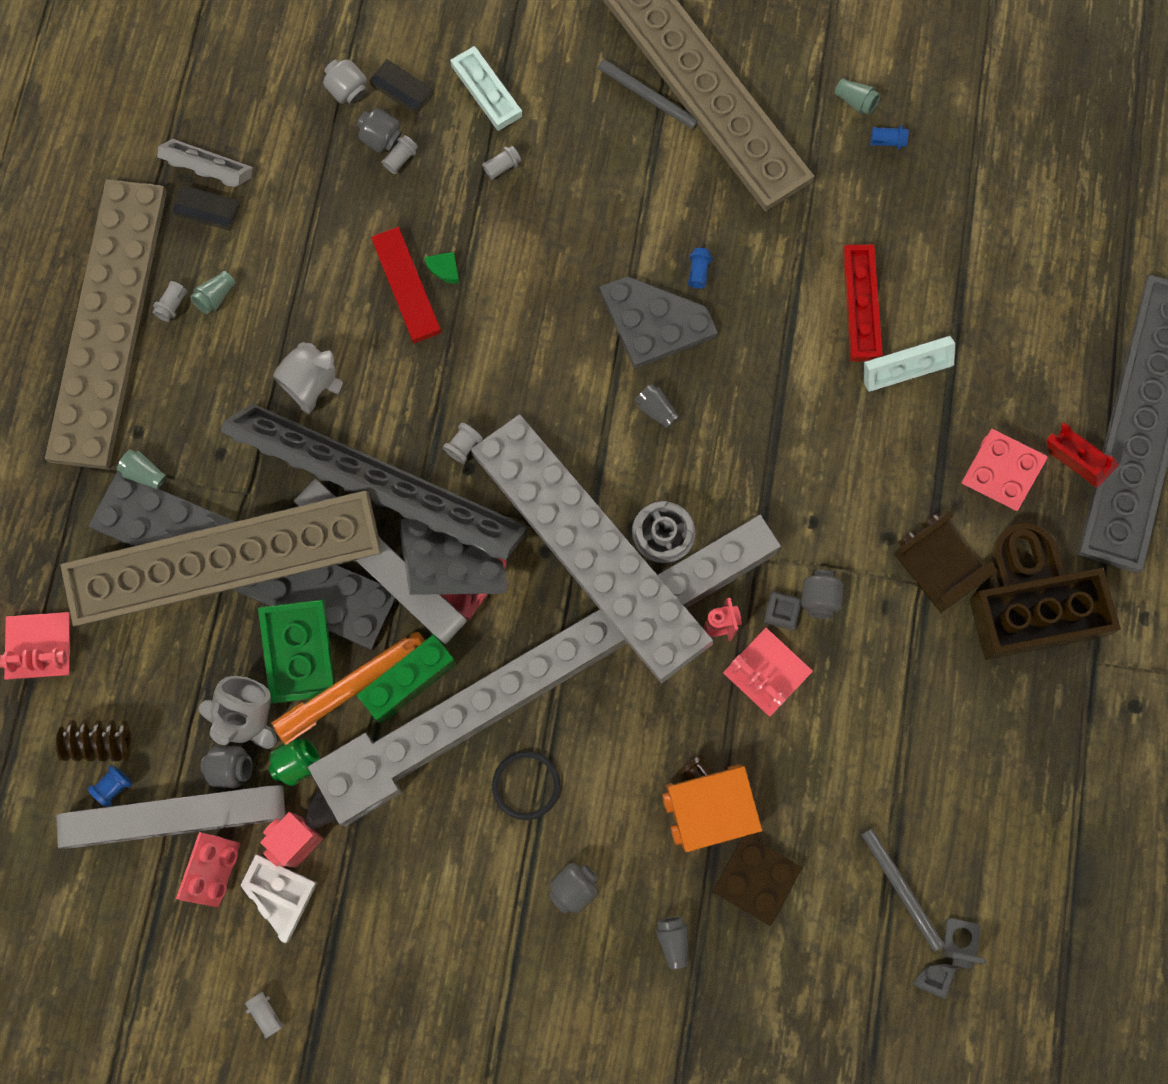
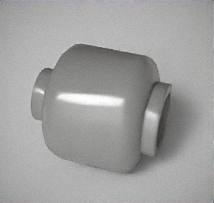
(345, 81)

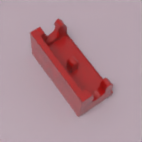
(1081, 456)

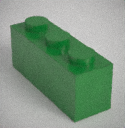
(406, 679)

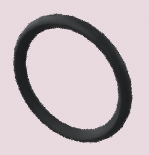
(495, 785)

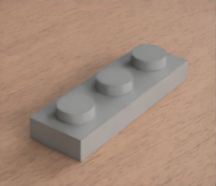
(204, 162)

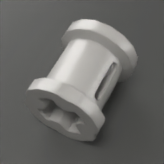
(462, 443)

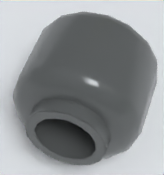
(378, 130)
(822, 594)
(226, 766)
(573, 888)

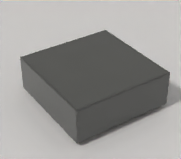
(782, 611)

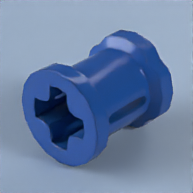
(110, 786)

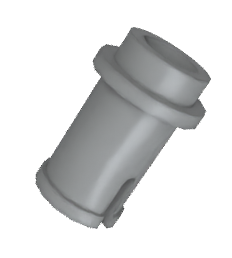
(399, 154)
(502, 162)
(169, 301)
(264, 1014)

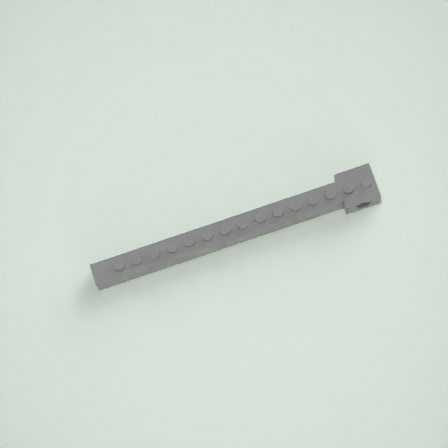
(366, 772)

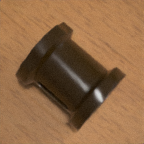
(695, 769)

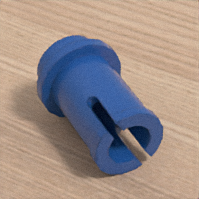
(889, 137)
(699, 267)

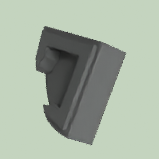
(319, 812)
(935, 979)

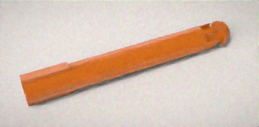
(305, 715)

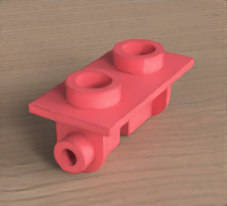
(723, 621)

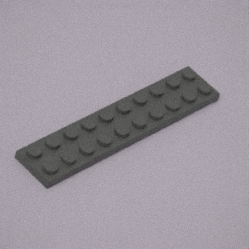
(1137, 437)
(385, 483)
(143, 514)

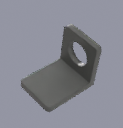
(965, 956)

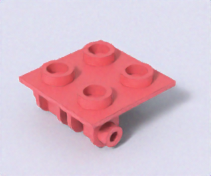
(1004, 469)
(36, 646)
(767, 672)
(208, 870)

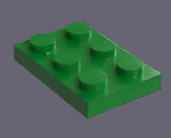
(296, 650)

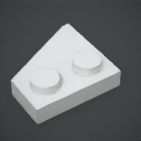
(278, 894)

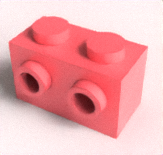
(289, 841)

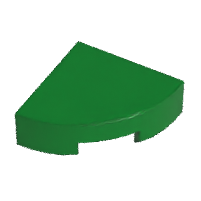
(443, 267)

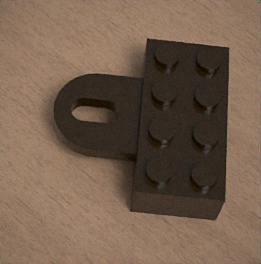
(1040, 604)

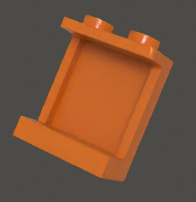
(712, 809)

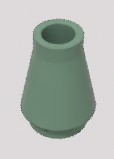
(858, 96)
(211, 293)
(139, 469)

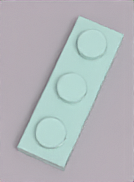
(486, 88)
(909, 363)

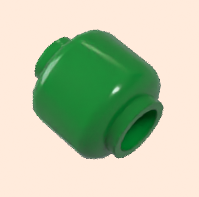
(291, 761)

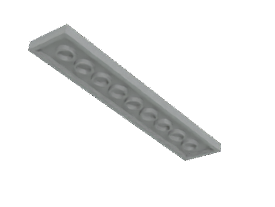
(592, 549)

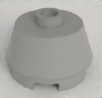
(663, 532)

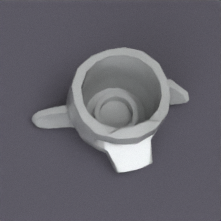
(306, 374)
(239, 712)

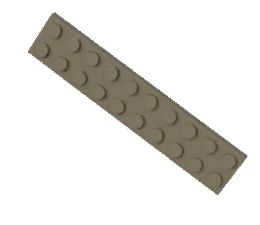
(714, 98)
(106, 325)
(221, 558)

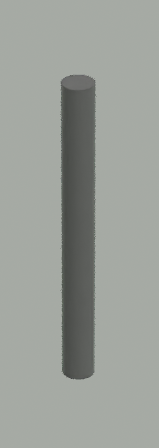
(648, 94)
(903, 890)

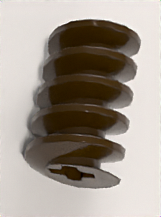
(94, 742)

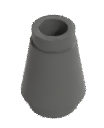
(656, 405)
(674, 941)

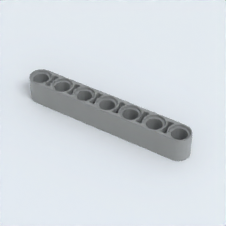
(390, 572)
(170, 817)

